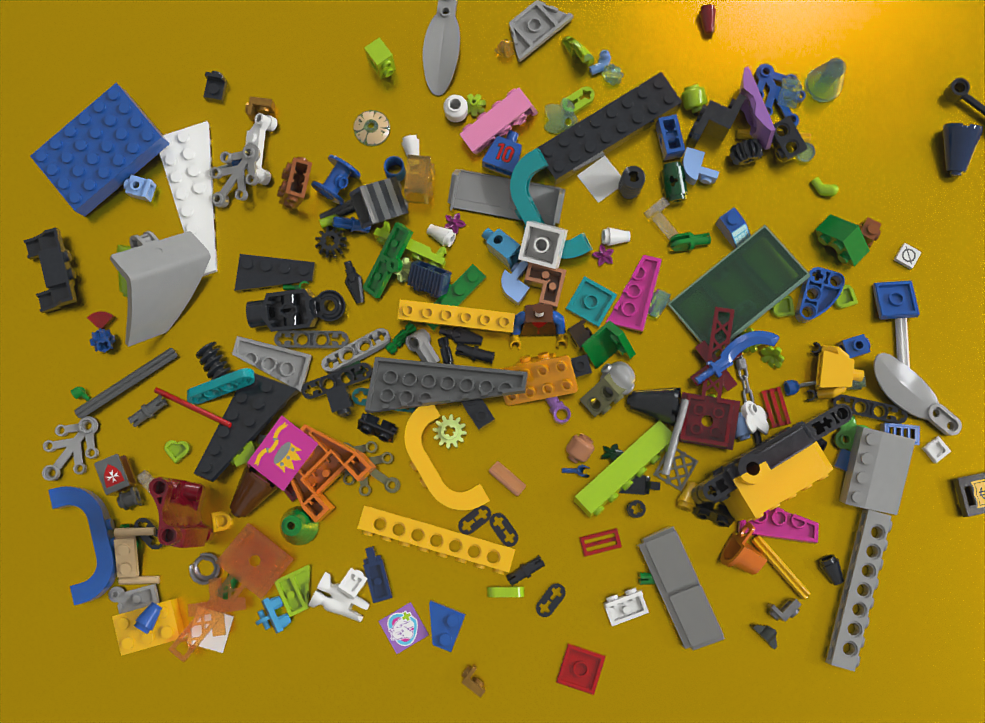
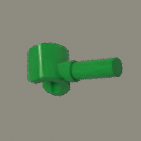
(295, 287)
(77, 392)

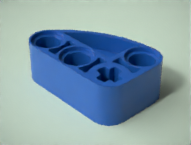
(824, 293)

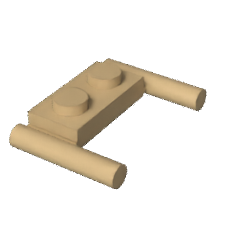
(127, 556)

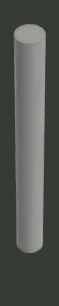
(675, 437)

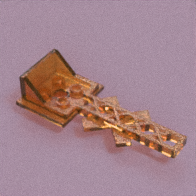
(255, 578)

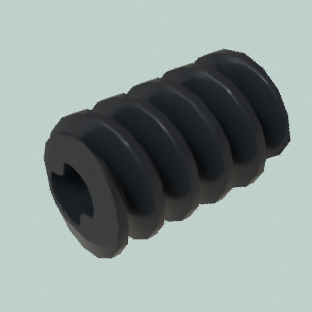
(631, 182)
(211, 361)

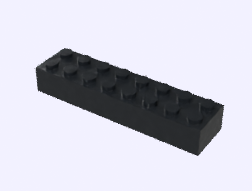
(609, 128)

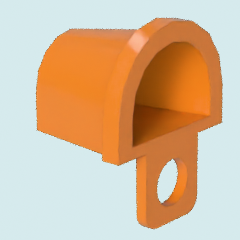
(742, 554)

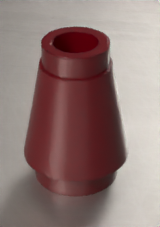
(708, 18)

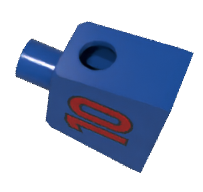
(503, 154)

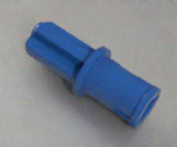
(351, 224)

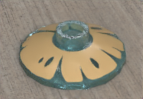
(375, 135)

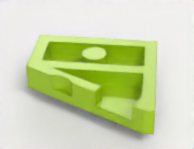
(295, 590)

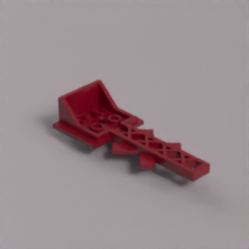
(722, 411)

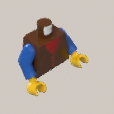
(538, 320)

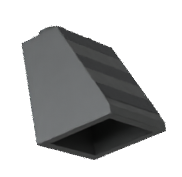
(379, 202)

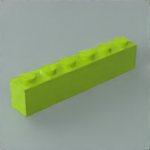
(624, 470)

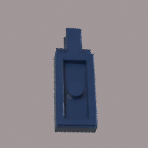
(376, 576)

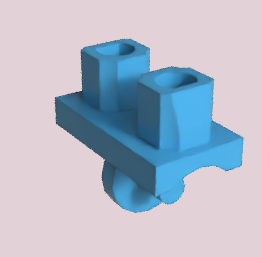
(277, 622)

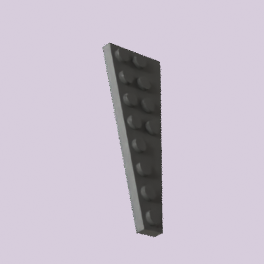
(417, 383)

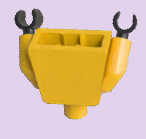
(834, 372)

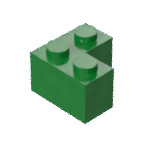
(844, 238)

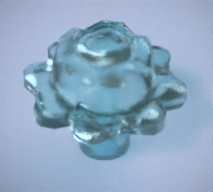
(612, 74)

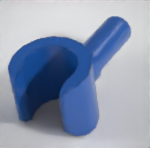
(579, 470)

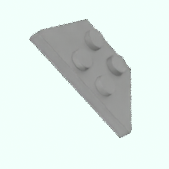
(535, 27)

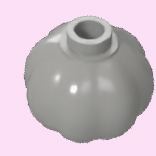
(621, 374)

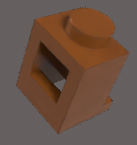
(870, 230)

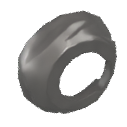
(195, 573)

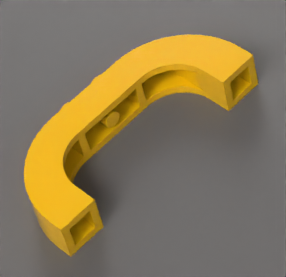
(429, 476)

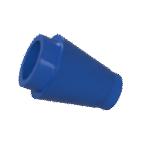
(148, 618)

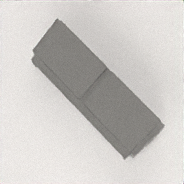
(492, 196)
(680, 589)

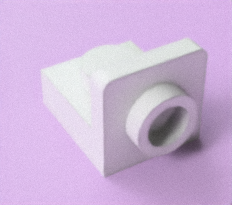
(352, 583)

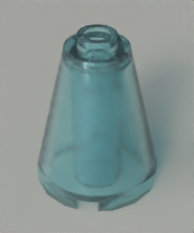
(826, 80)

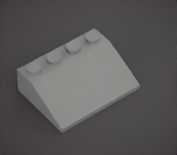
(877, 470)

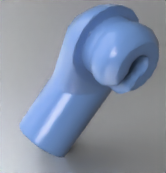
(604, 59)

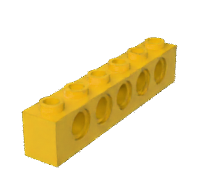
(455, 316)

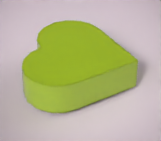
(846, 298)
(784, 308)
(177, 450)

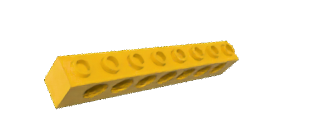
(370, 515)

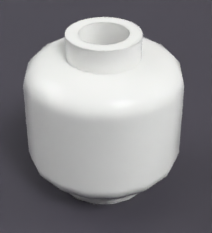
(455, 108)

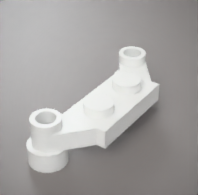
(256, 136)

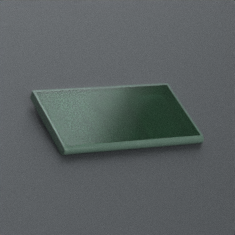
(745, 280)

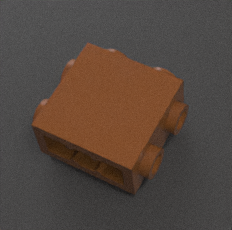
(294, 183)

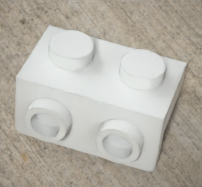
(625, 607)

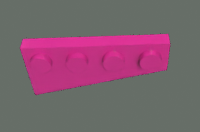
(635, 301)
(784, 526)

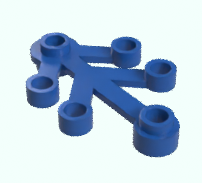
(774, 90)

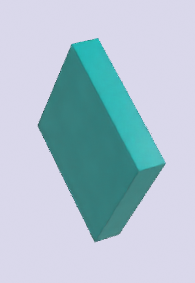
(591, 302)

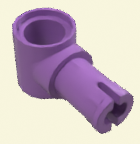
(556, 405)

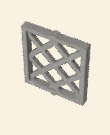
(687, 475)

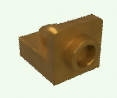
(262, 105)
(475, 684)

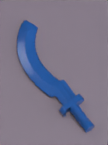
(734, 349)

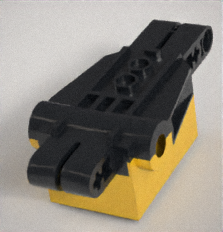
(773, 468)

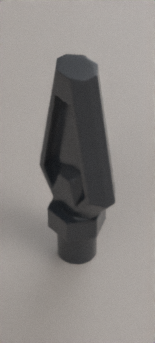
(354, 283)
(461, 335)

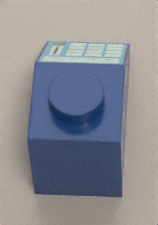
(733, 227)

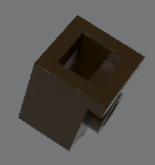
(579, 334)

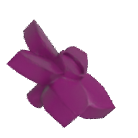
(454, 222)
(603, 255)

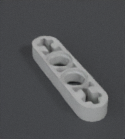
(354, 347)

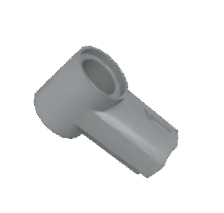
(420, 343)

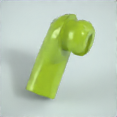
(327, 221)

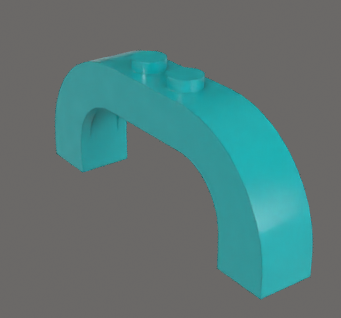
(526, 208)

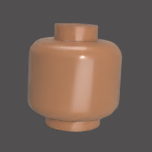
(580, 448)

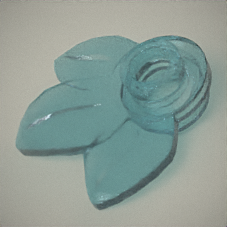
(558, 114)

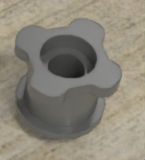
(129, 498)

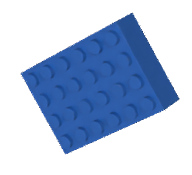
(99, 150)

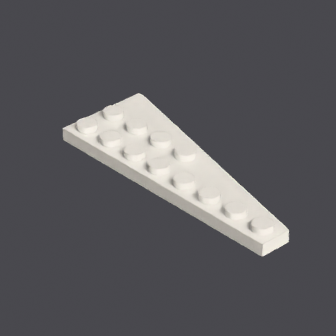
(188, 169)

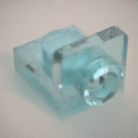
(789, 92)

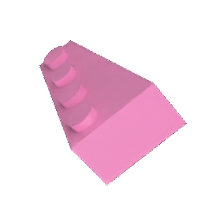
(498, 120)

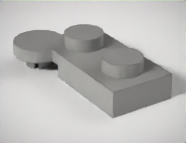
(134, 598)

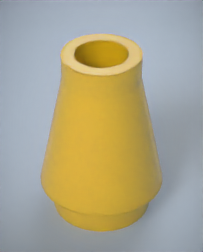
(685, 500)

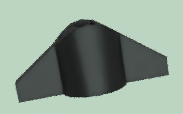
(767, 633)

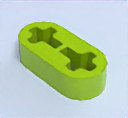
(576, 96)
(505, 591)

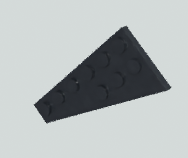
(250, 413)

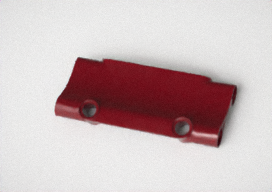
(180, 512)

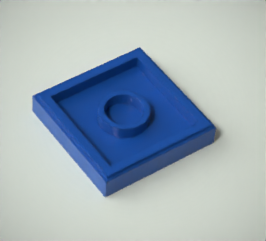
(895, 300)

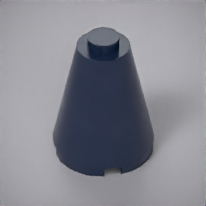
(960, 146)

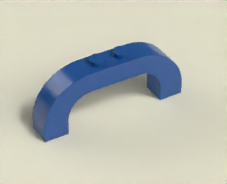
(102, 535)

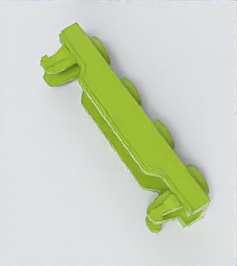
(416, 249)

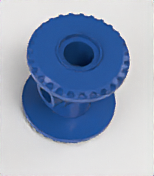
(336, 180)

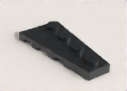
(262, 272)

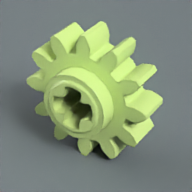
(453, 424)

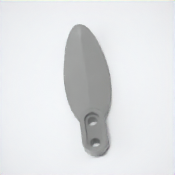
(441, 47)
(912, 393)

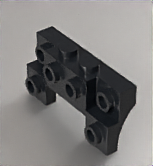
(55, 267)

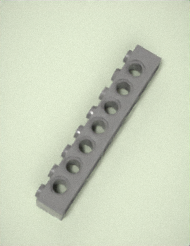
(850, 596)

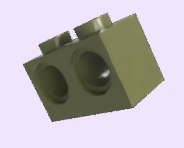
(599, 392)

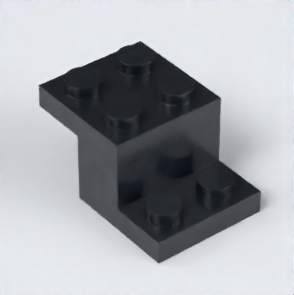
(715, 120)

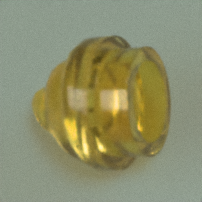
(505, 48)

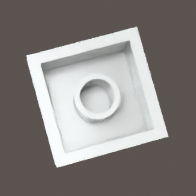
(542, 244)

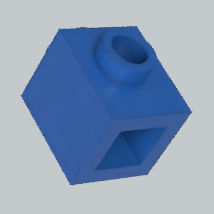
(855, 346)

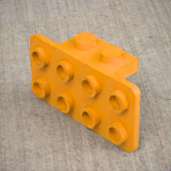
(547, 377)

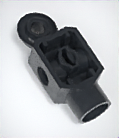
(293, 309)

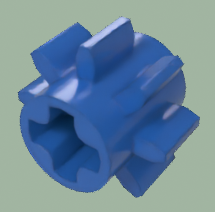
(102, 340)

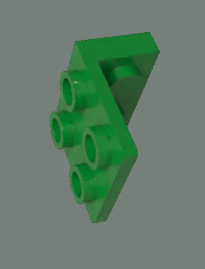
(605, 343)

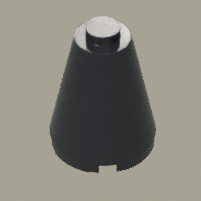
(656, 403)

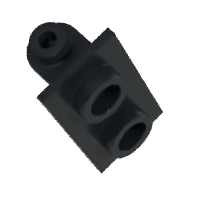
(369, 424)
(720, 516)

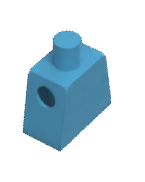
(502, 247)

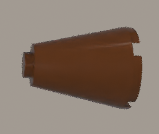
(250, 492)

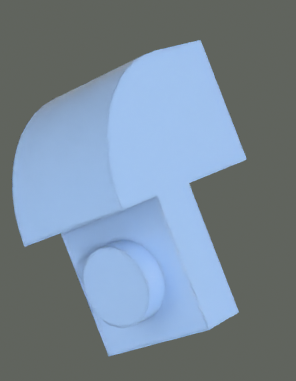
(693, 170)
(512, 286)

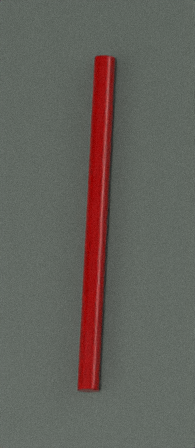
(193, 407)

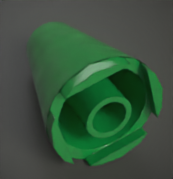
(304, 529)

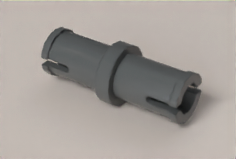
(147, 410)

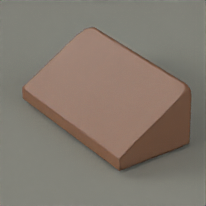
(507, 478)

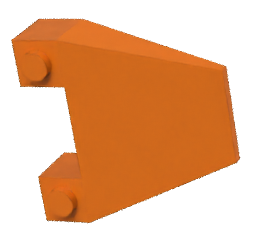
(323, 468)

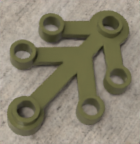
(376, 474)

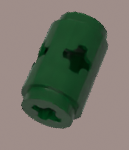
(679, 191)

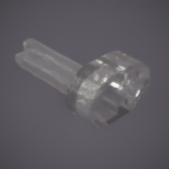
(654, 213)

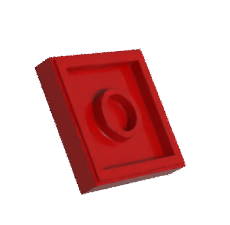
(580, 669)

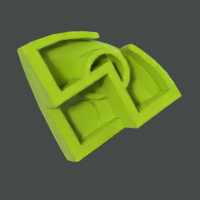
(575, 47)

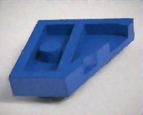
(444, 625)

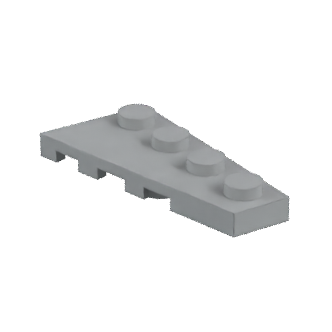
(279, 362)

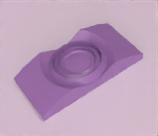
(756, 111)

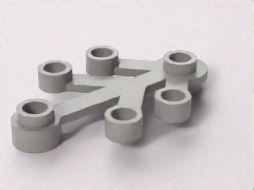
(237, 174)
(72, 446)

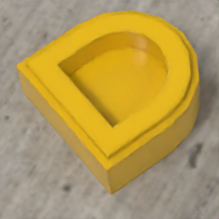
(221, 521)

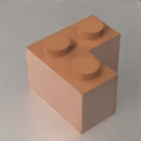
(549, 280)

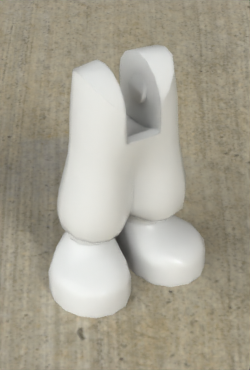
(337, 602)

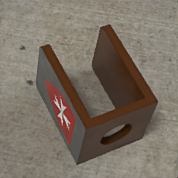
(115, 474)

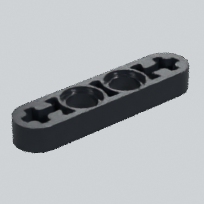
(336, 377)
(869, 406)

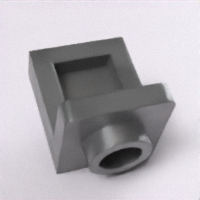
(788, 610)

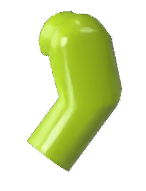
(824, 189)

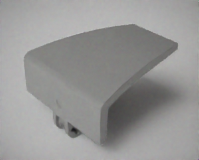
(159, 281)

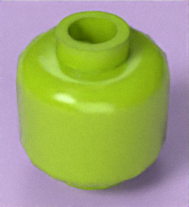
(694, 98)

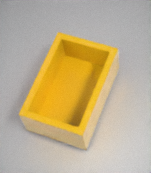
(167, 628)

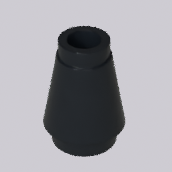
(832, 569)

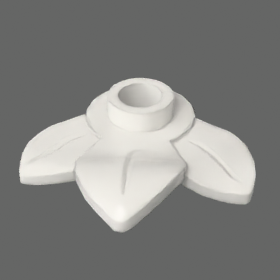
(755, 417)

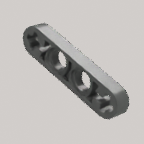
(311, 342)

